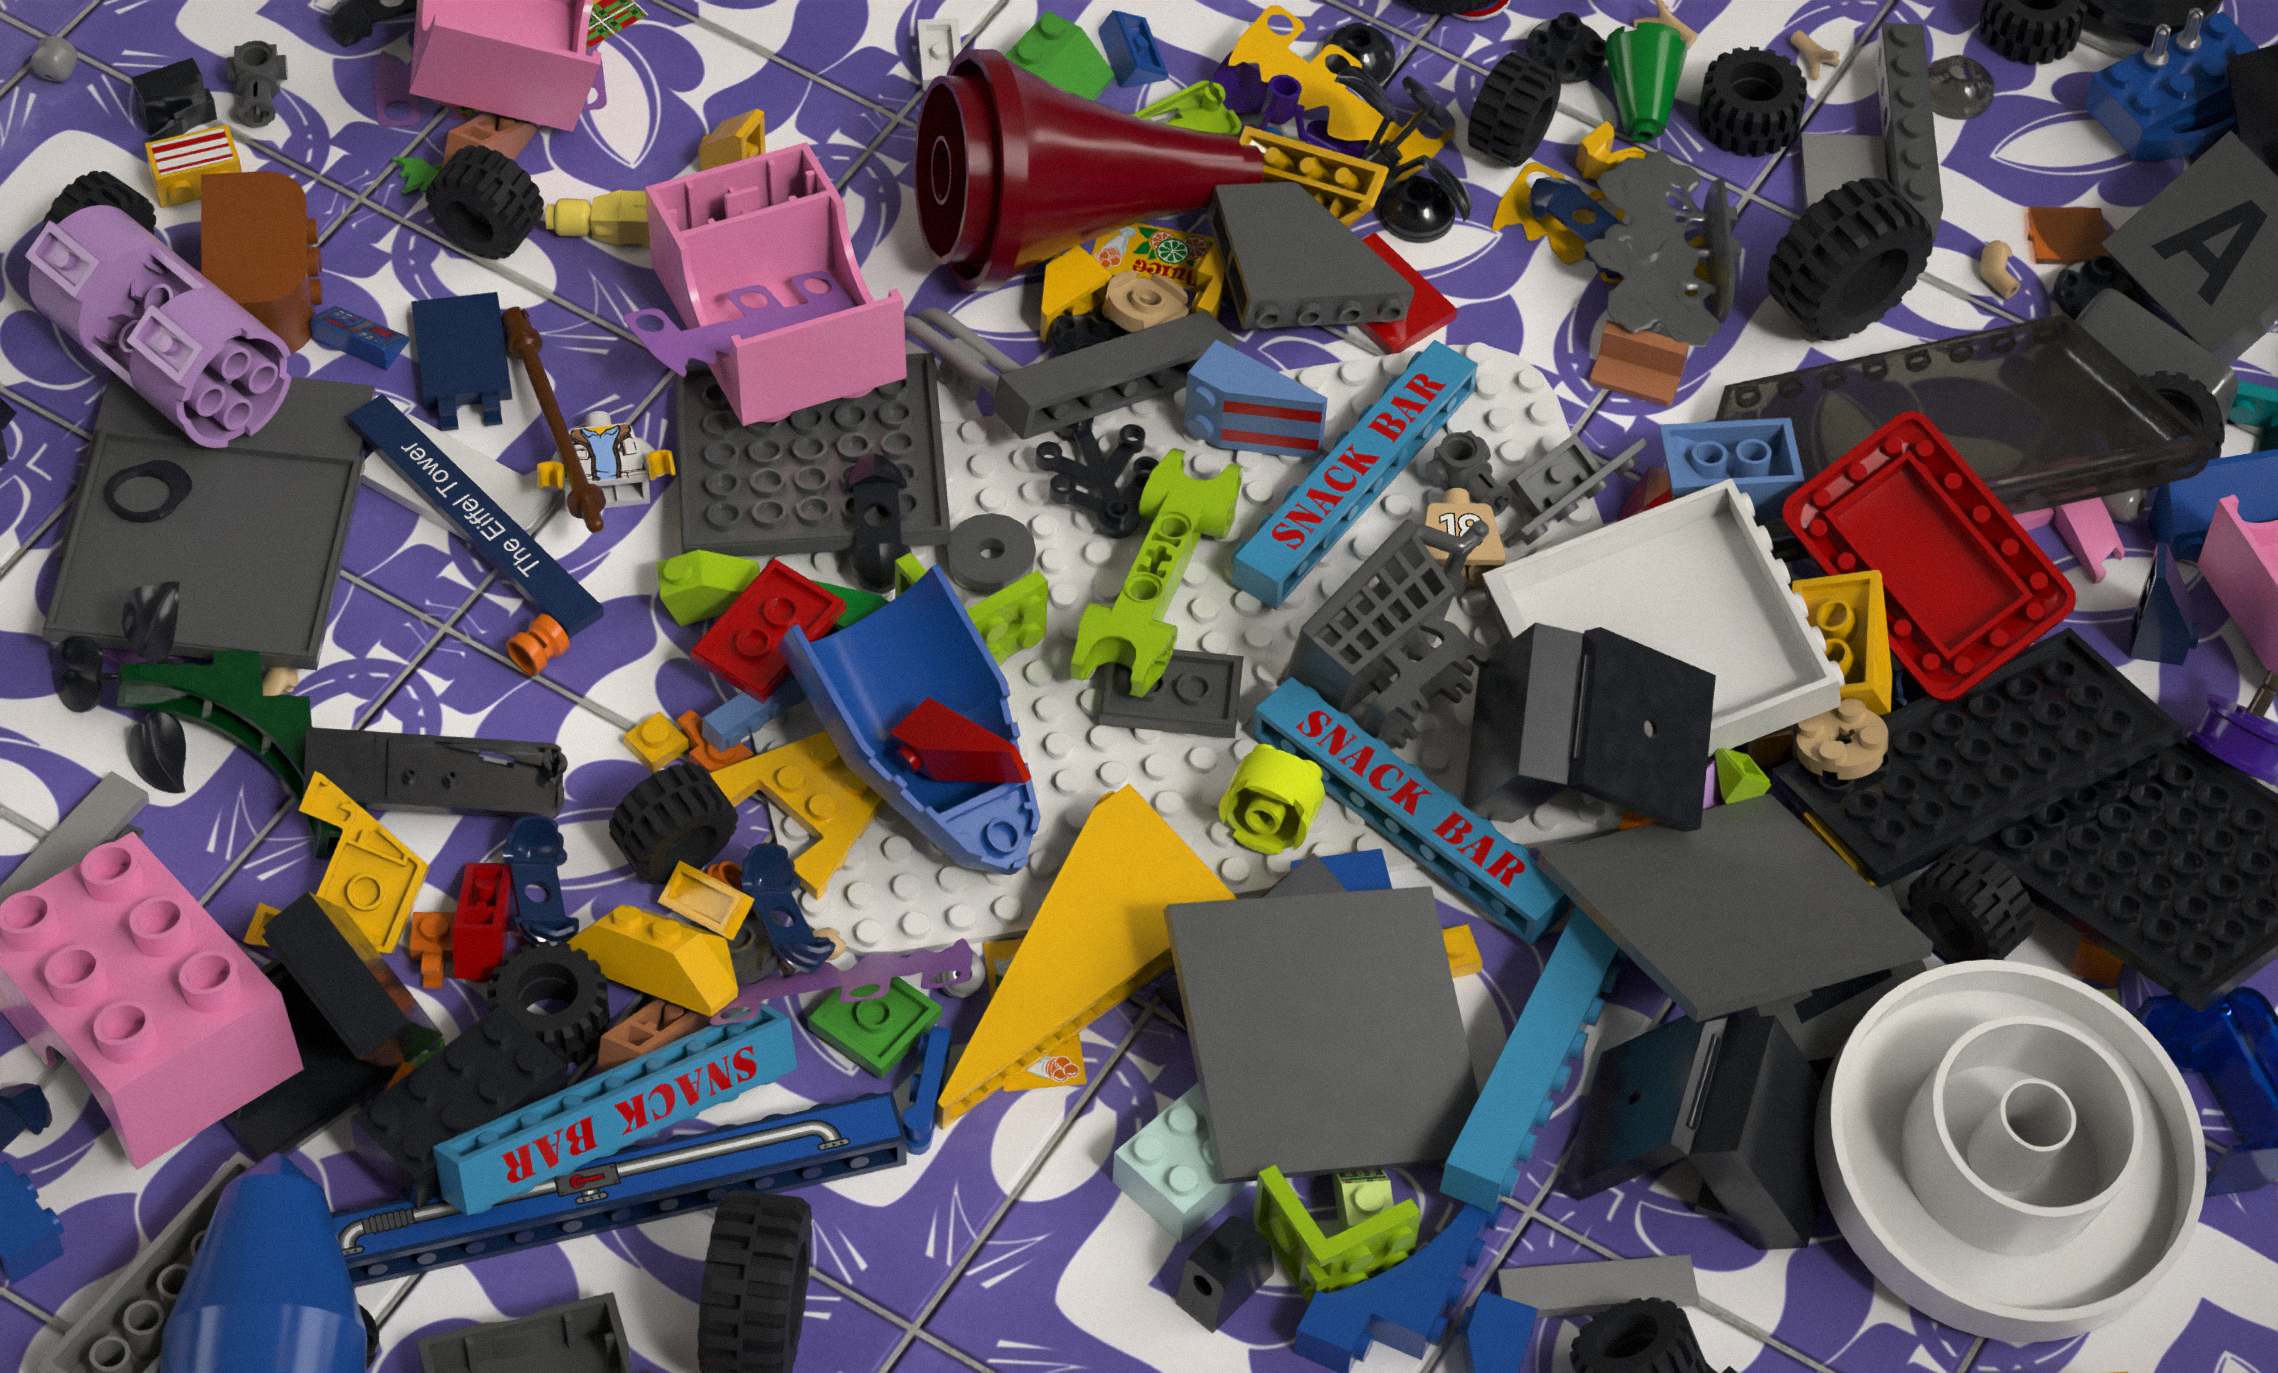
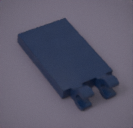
(462, 355)

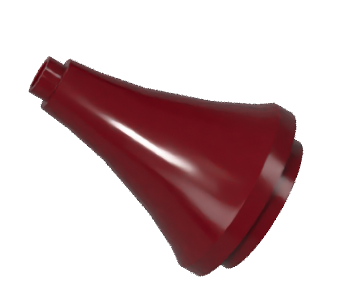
(1031, 170)

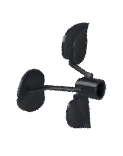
(1387, 152)
(150, 623)

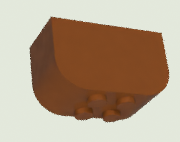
(262, 249)

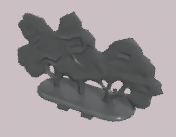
(1656, 256)

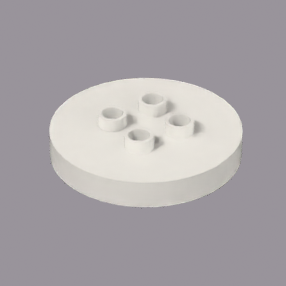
(2010, 1151)

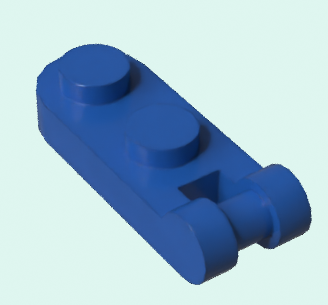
(926, 1089)

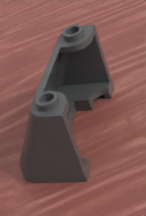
(2152, 345)

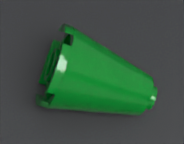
(1645, 76)

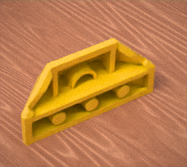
(1336, 180)
(661, 958)

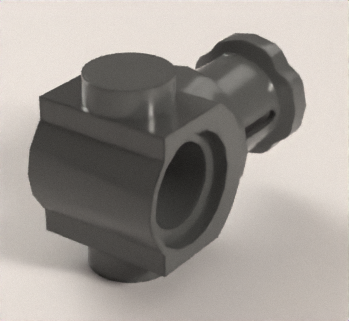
(258, 79)
(1464, 464)

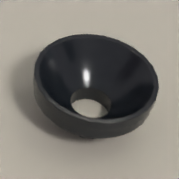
(1375, 58)
(1413, 219)

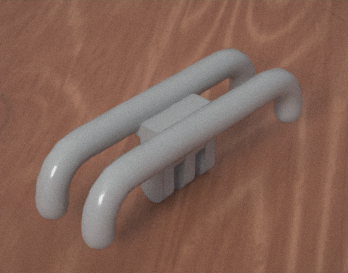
(963, 357)

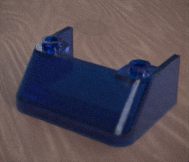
(2238, 1057)

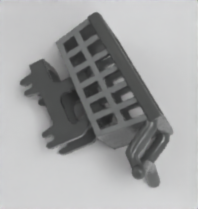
(1422, 596)

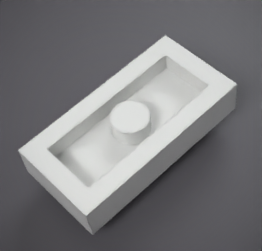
(938, 47)

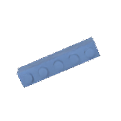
(745, 715)

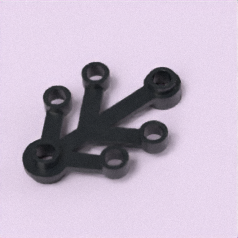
(1114, 513)

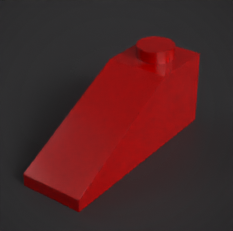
(955, 748)
(482, 921)

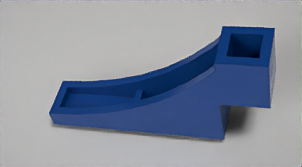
(1400, 1305)

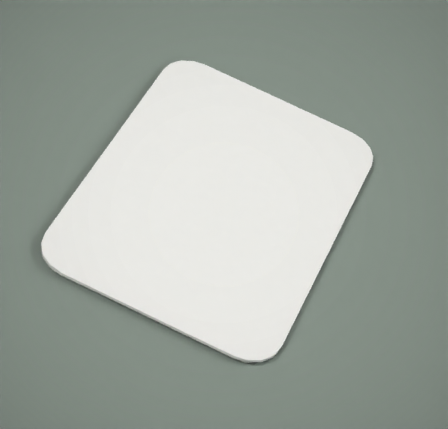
(910, 896)

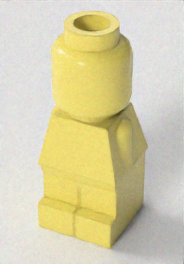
(612, 218)

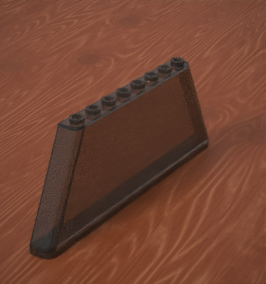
(2025, 404)

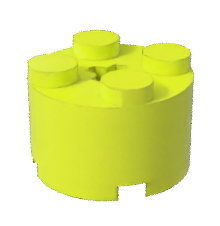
(1272, 800)

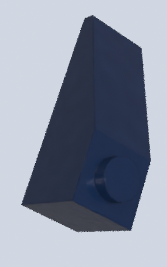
(2164, 614)

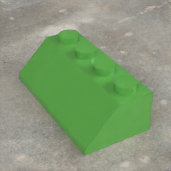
(1063, 56)

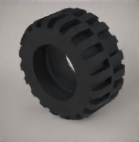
(1849, 259)
(754, 1284)

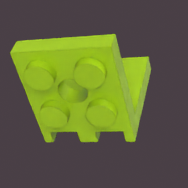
(1006, 620)
(1336, 1261)

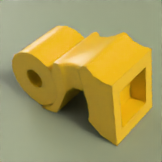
(1595, 153)

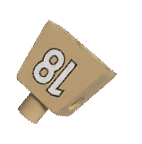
(1456, 517)

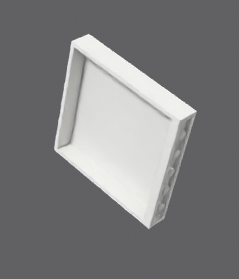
(1692, 586)

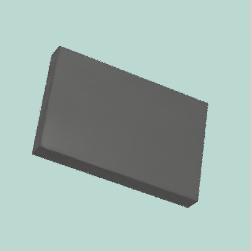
(1191, 697)

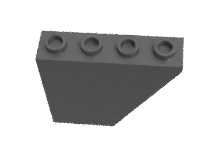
(1298, 262)

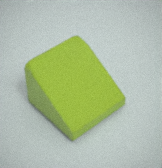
(1739, 776)

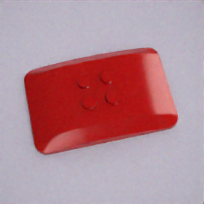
(1953, 562)

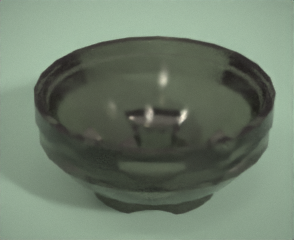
(1959, 97)

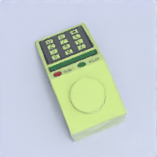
(1361, 1196)

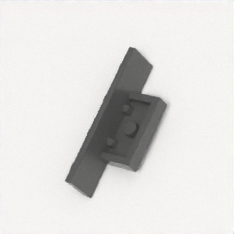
(1560, 478)

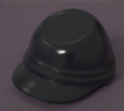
(168, 472)

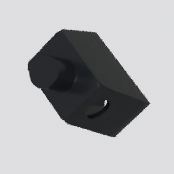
(1229, 1263)

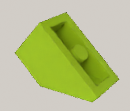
(703, 584)

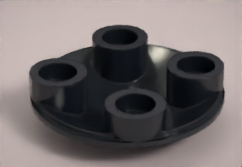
(1567, 47)
(2085, 279)
(1082, 331)

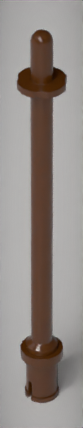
(525, 343)

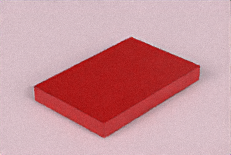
(1426, 313)
(746, 637)

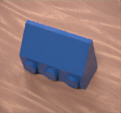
(2187, 506)

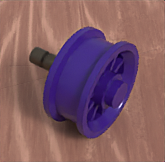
(2241, 733)

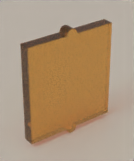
(2066, 234)

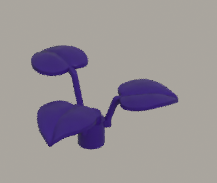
(1279, 103)

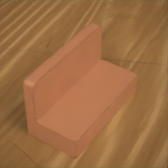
(1639, 364)

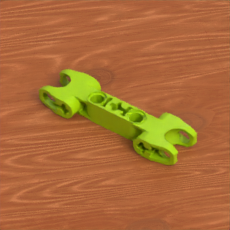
(1134, 627)

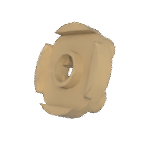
(1143, 302)
(1851, 721)

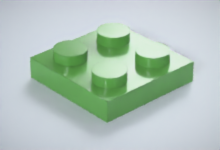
(877, 1029)

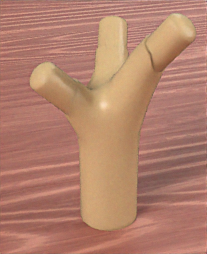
(1667, 18)
(1814, 53)

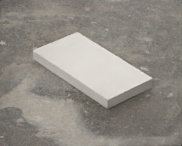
(507, 488)

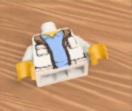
(610, 460)

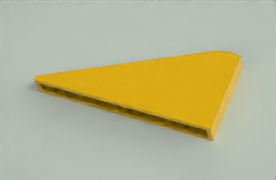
(1087, 947)

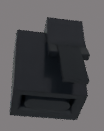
(173, 100)

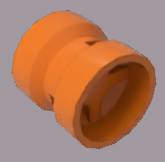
(537, 645)

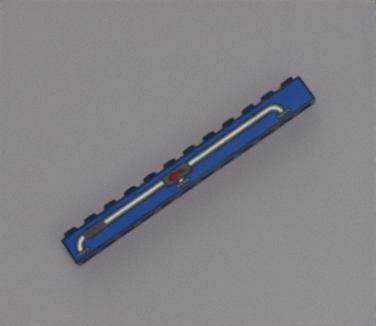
(629, 1189)

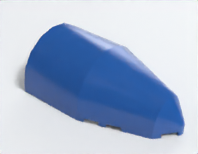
(883, 670)
(267, 1284)

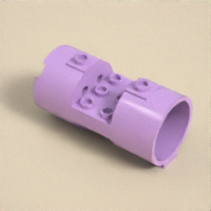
(158, 324)

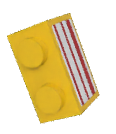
(180, 161)

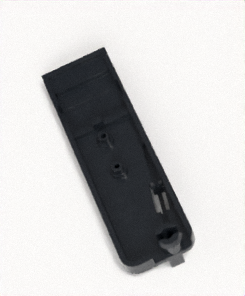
(438, 772)

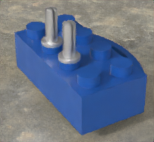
(2171, 90)

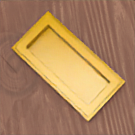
(706, 900)

